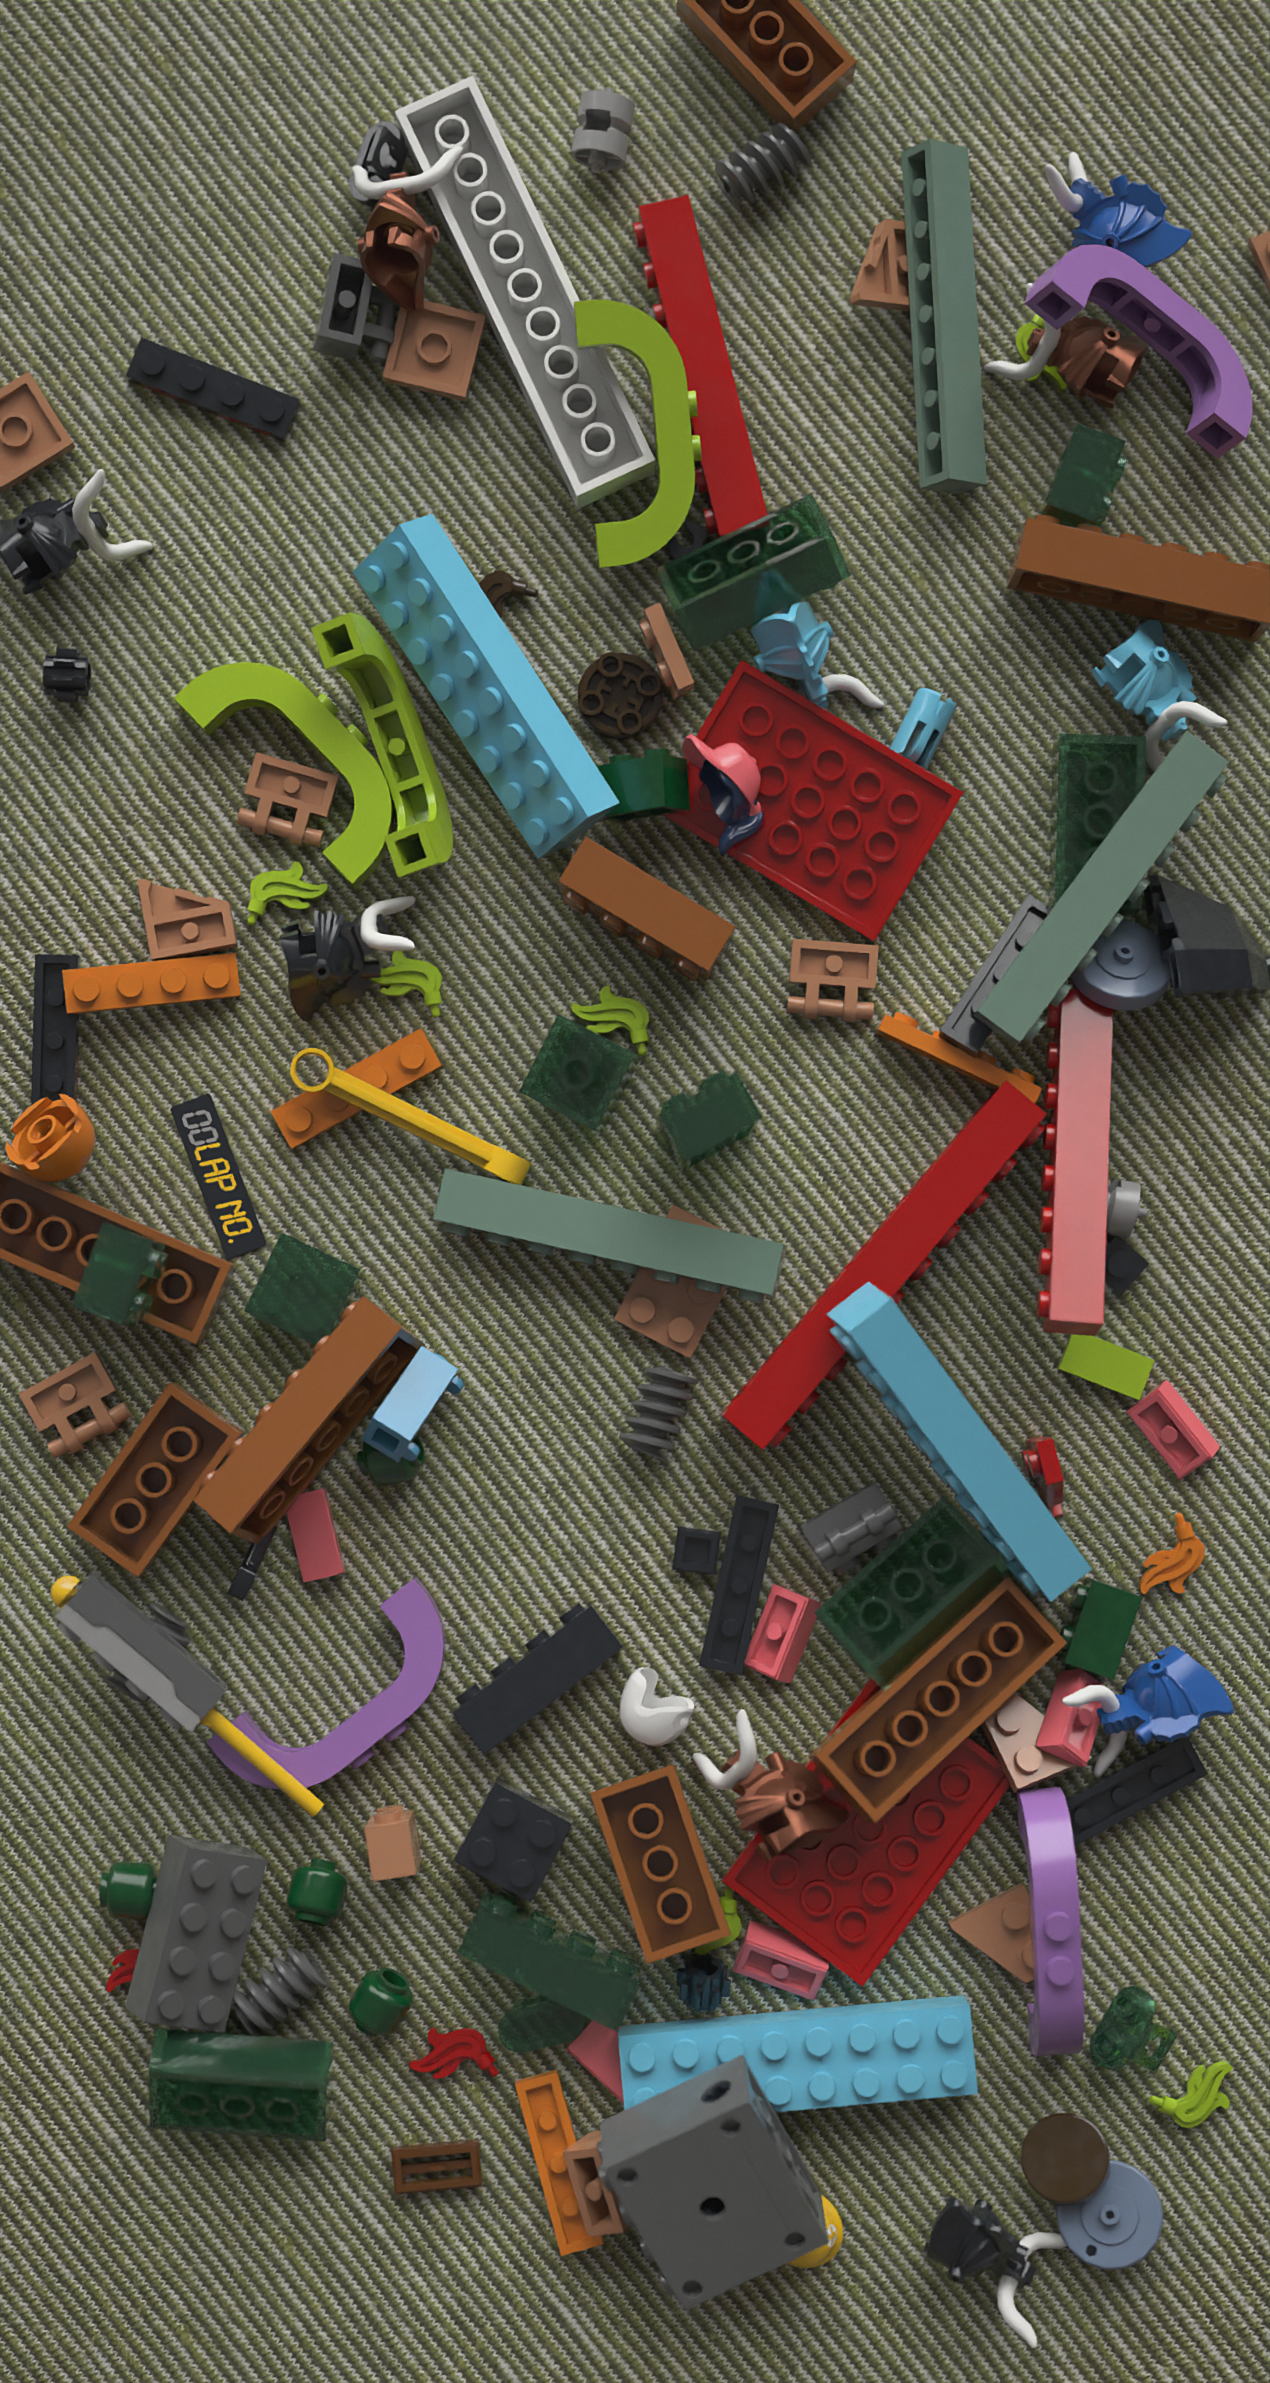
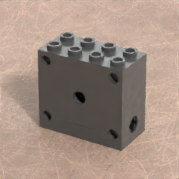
(711, 2183)

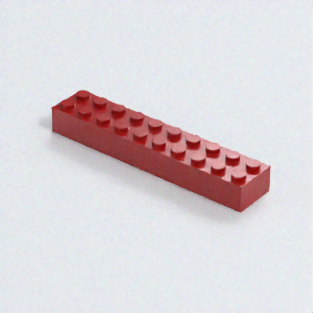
(887, 1259)

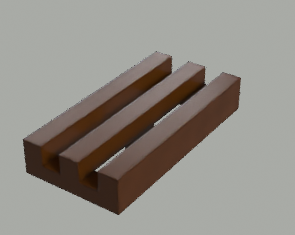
(435, 2149)

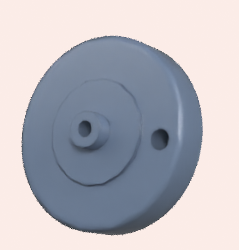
(1125, 970)
(1117, 2223)

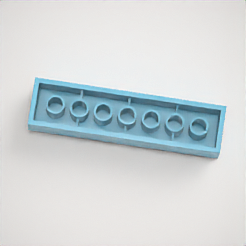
(485, 685)
(956, 1442)
(814, 2053)

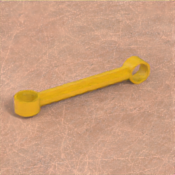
(415, 1121)

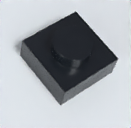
(1122, 1265)

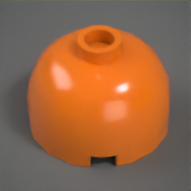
(52, 1139)

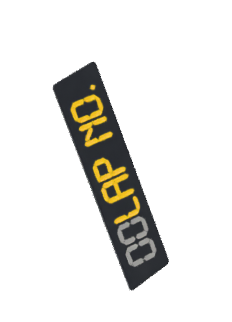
(218, 1176)

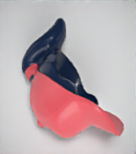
(732, 785)

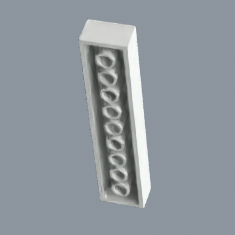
(525, 294)

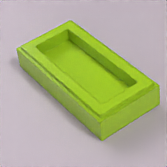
(1106, 1365)

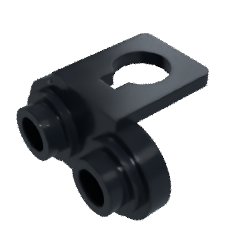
(380, 154)

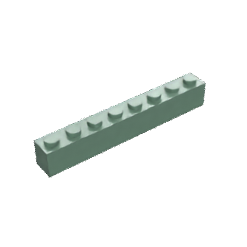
(943, 317)
(1101, 889)
(610, 1234)

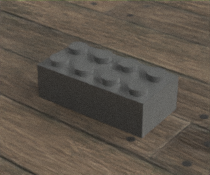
(196, 1934)

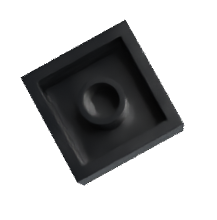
(514, 1839)

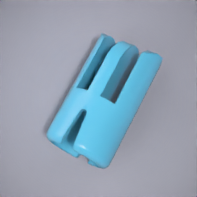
(923, 727)

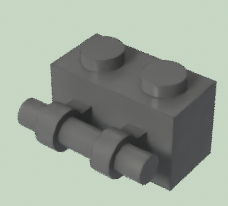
(345, 309)
(851, 1528)

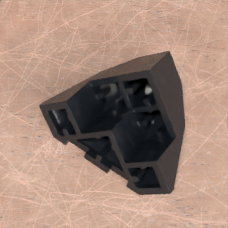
(1204, 943)

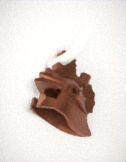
(396, 237)
(1088, 354)
(776, 1802)

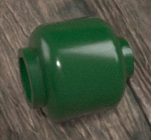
(385, 1470)
(128, 1890)
(317, 1892)
(381, 2002)

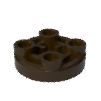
(620, 696)
(1065, 2159)

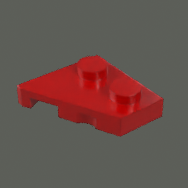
(1043, 1465)

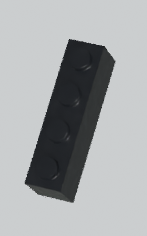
(537, 1678)

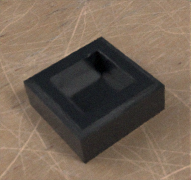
(696, 1550)

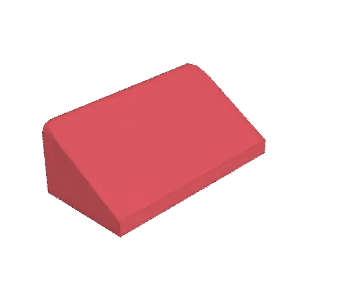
(1173, 1429)
(315, 1536)
(781, 1634)
(1070, 1730)
(780, 1961)
(599, 2053)

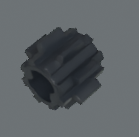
(66, 675)
(703, 1982)

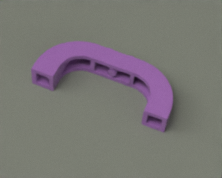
(1165, 323)
(423, 1637)
(1048, 1842)

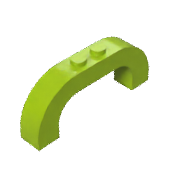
(632, 330)
(246, 685)
(423, 815)

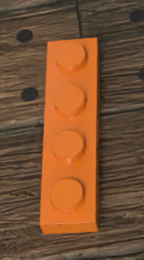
(151, 983)
(387, 1069)
(982, 1069)
(549, 2135)

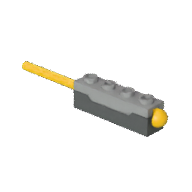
(159, 1669)

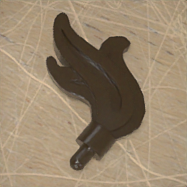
(501, 585)

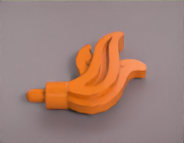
(1176, 1563)

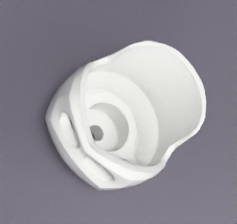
(652, 1718)

